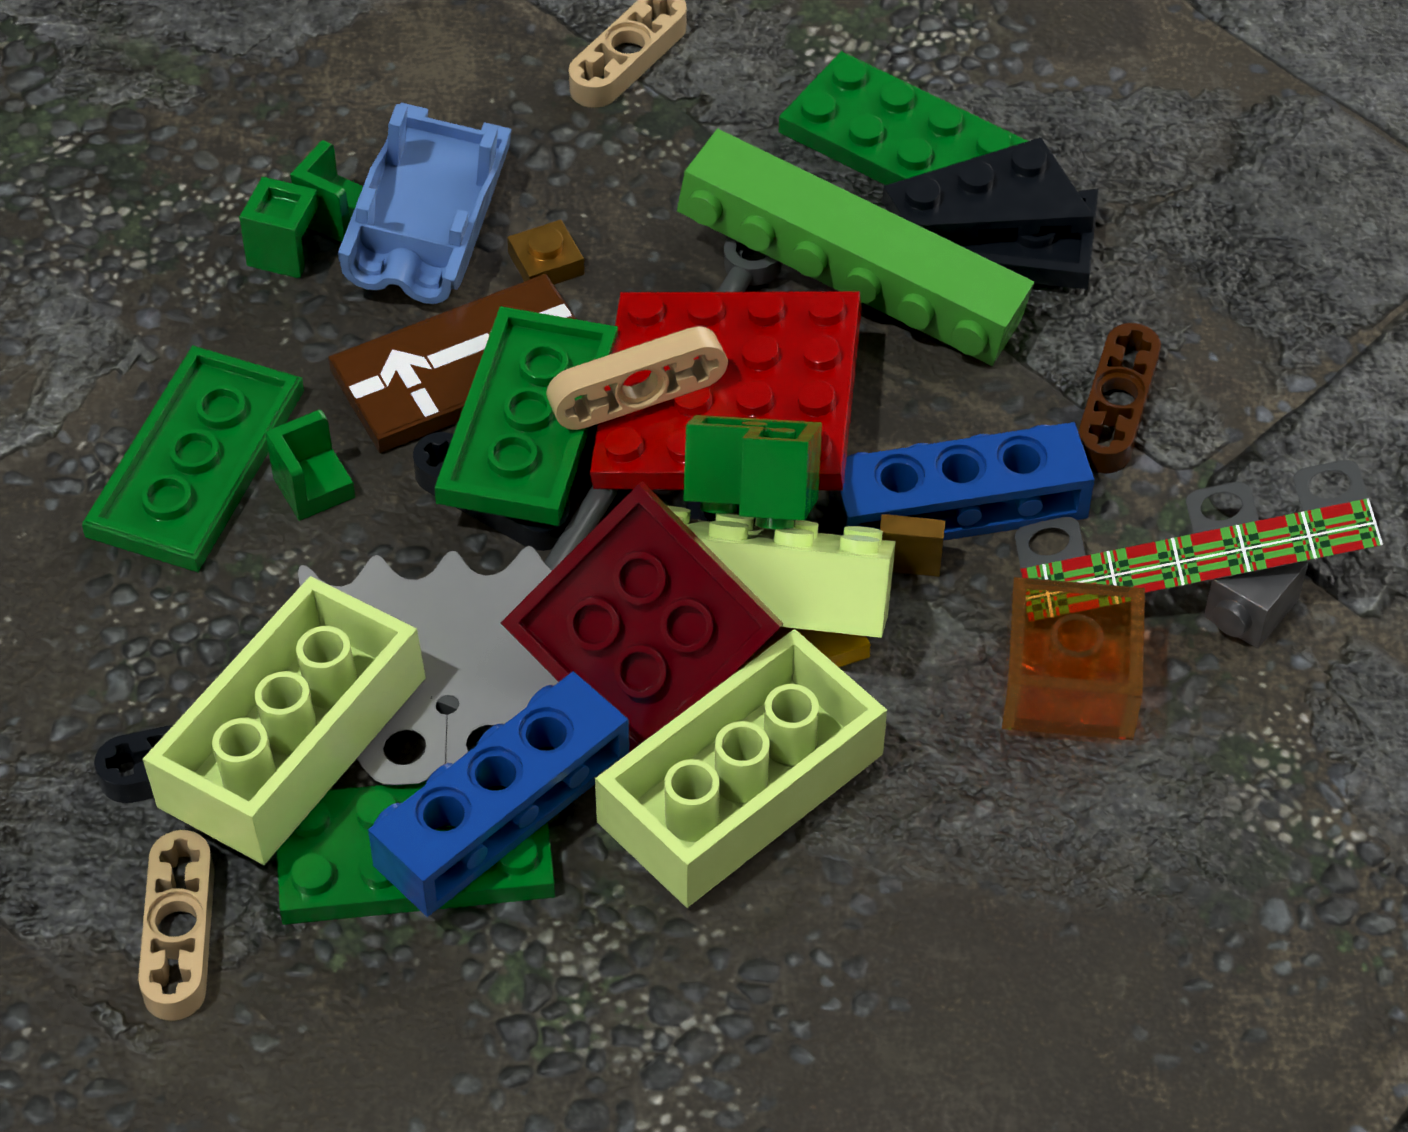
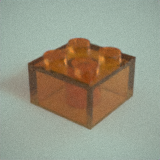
(1074, 658)

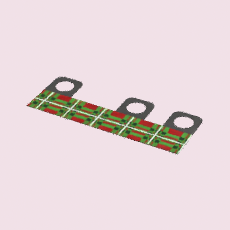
(1218, 546)

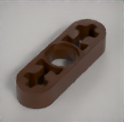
(1109, 376)

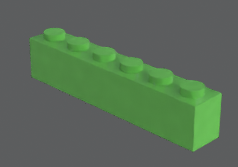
(854, 246)

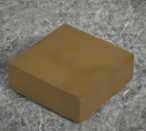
(917, 543)

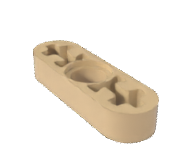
(624, 69)
(591, 377)
(189, 949)

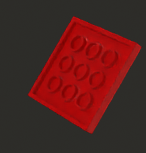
(786, 361)

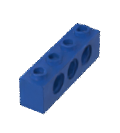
(971, 482)
(489, 824)

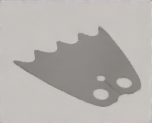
(462, 654)

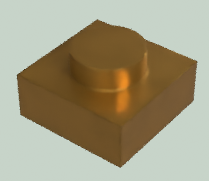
(547, 251)

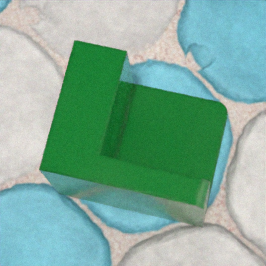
(335, 193)
(275, 224)
(308, 466)

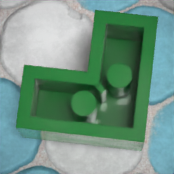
(753, 465)

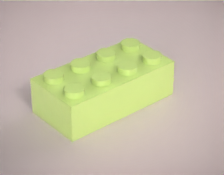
(805, 574)
(285, 719)
(740, 767)

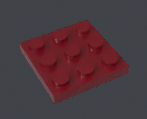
(643, 615)

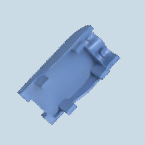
(423, 205)

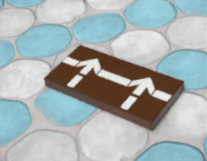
(423, 373)

